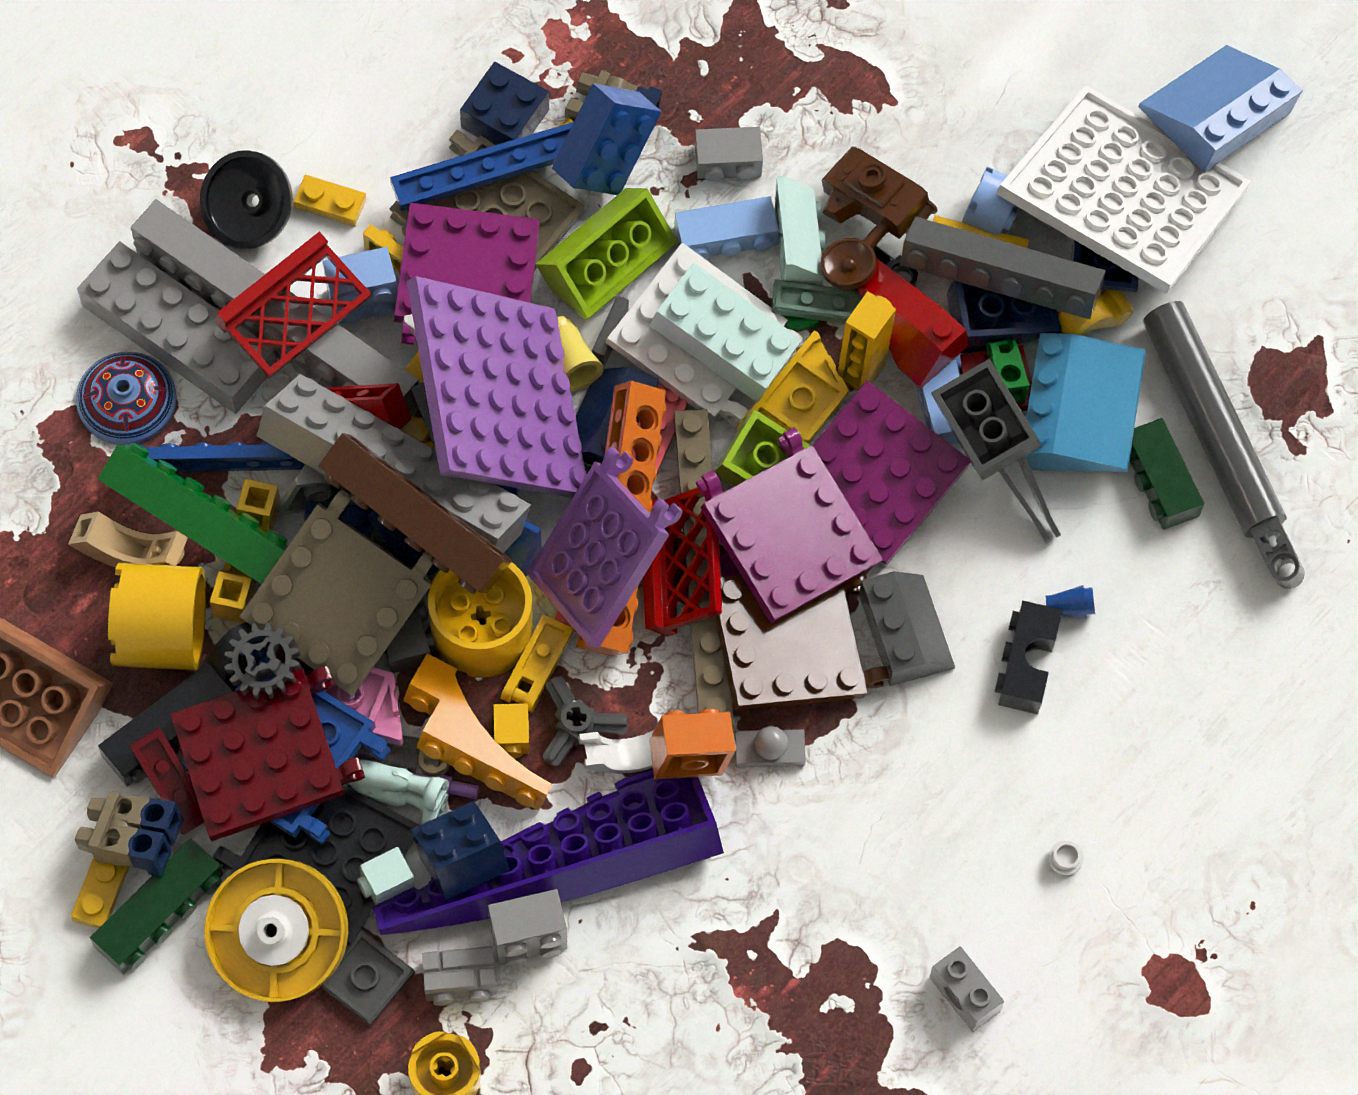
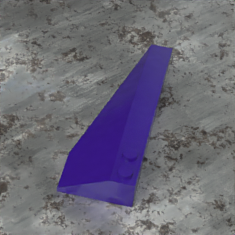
(584, 851)

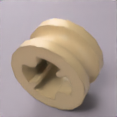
(430, 769)

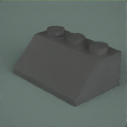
(905, 626)

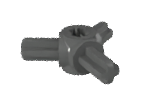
(571, 709)

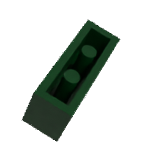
(1163, 475)

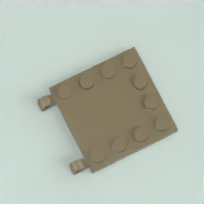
(520, 196)
(338, 595)

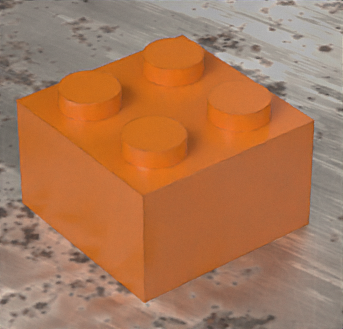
(692, 744)

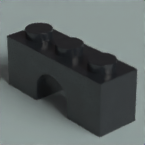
(1034, 629)

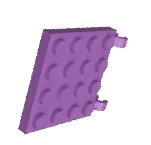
(600, 549)

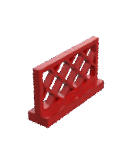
(274, 283)
(659, 580)

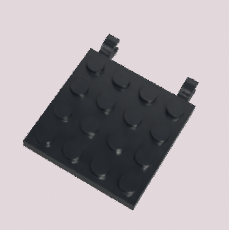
(358, 833)

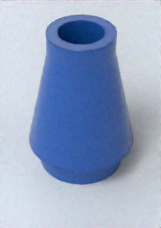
(1073, 602)

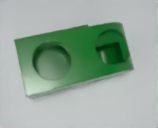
(1010, 367)

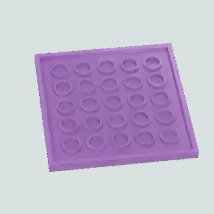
(496, 389)

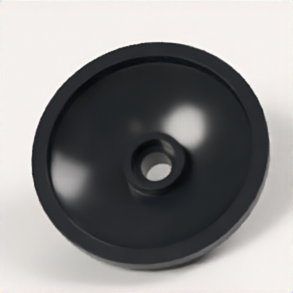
(228, 198)

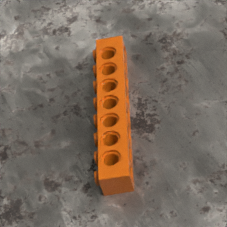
(624, 433)

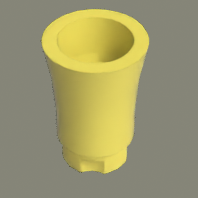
(578, 360)

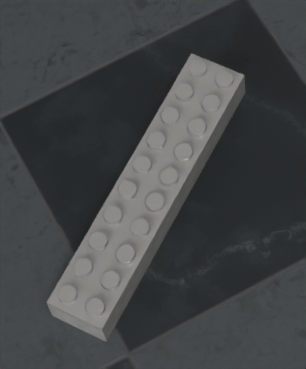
(222, 275)

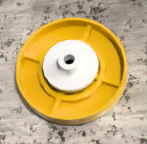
(308, 924)

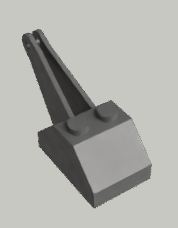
(992, 431)

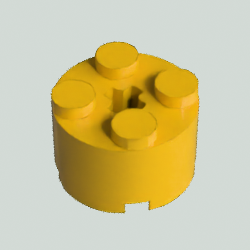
(445, 1051)

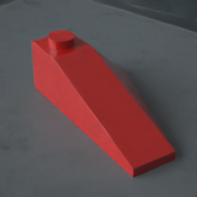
(922, 332)

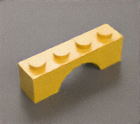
(232, 587)

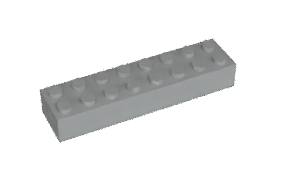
(310, 418)

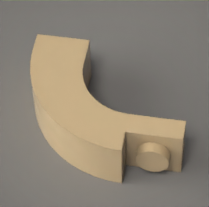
(114, 544)

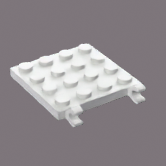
(666, 360)

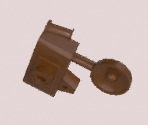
(878, 194)

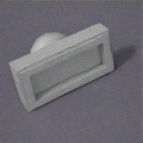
(770, 747)

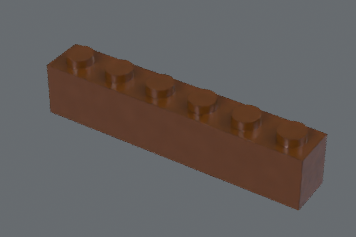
(414, 513)

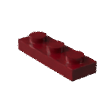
(168, 776)

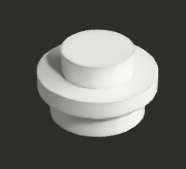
(1066, 857)

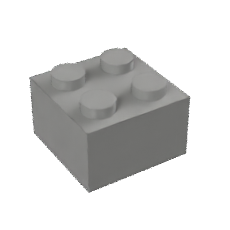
(528, 927)

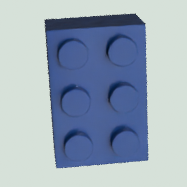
(606, 139)

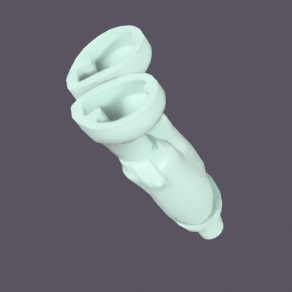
(401, 787)

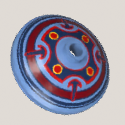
(130, 414)

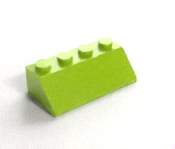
(607, 251)

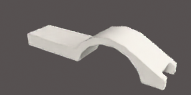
(617, 754)

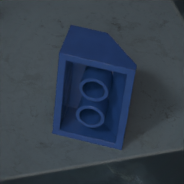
(596, 407)

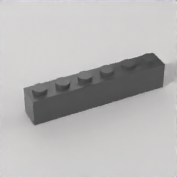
(1002, 267)

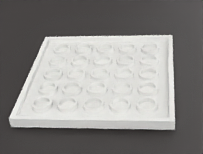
(1123, 189)

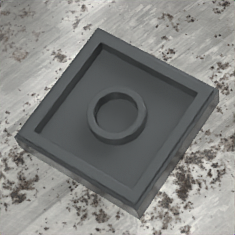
(367, 978)

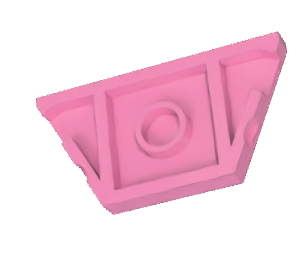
(378, 702)

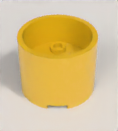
(157, 616)
(478, 648)

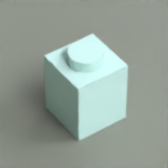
(385, 876)

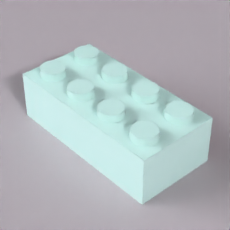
(725, 332)

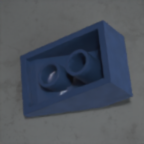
(998, 317)

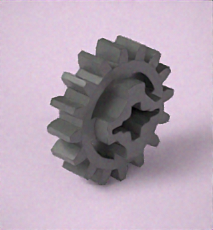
(268, 648)

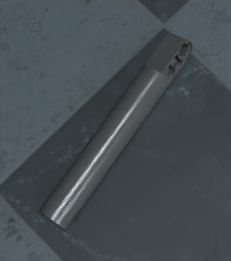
(1222, 436)

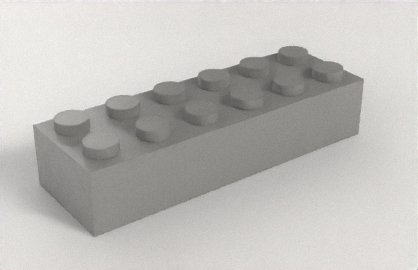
(172, 326)

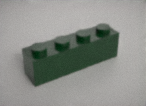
(157, 906)

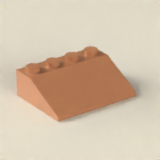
(44, 700)

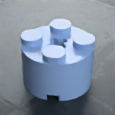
(987, 209)

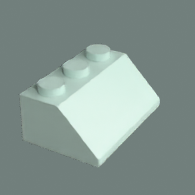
(799, 235)

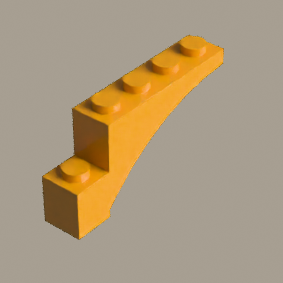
(460, 739)

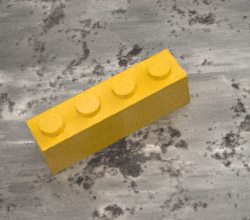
(866, 341)

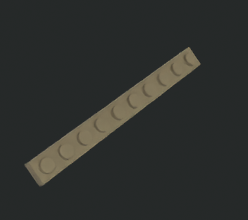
(694, 461)

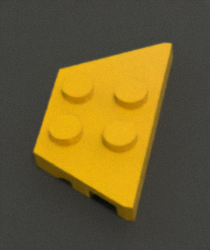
(804, 391)

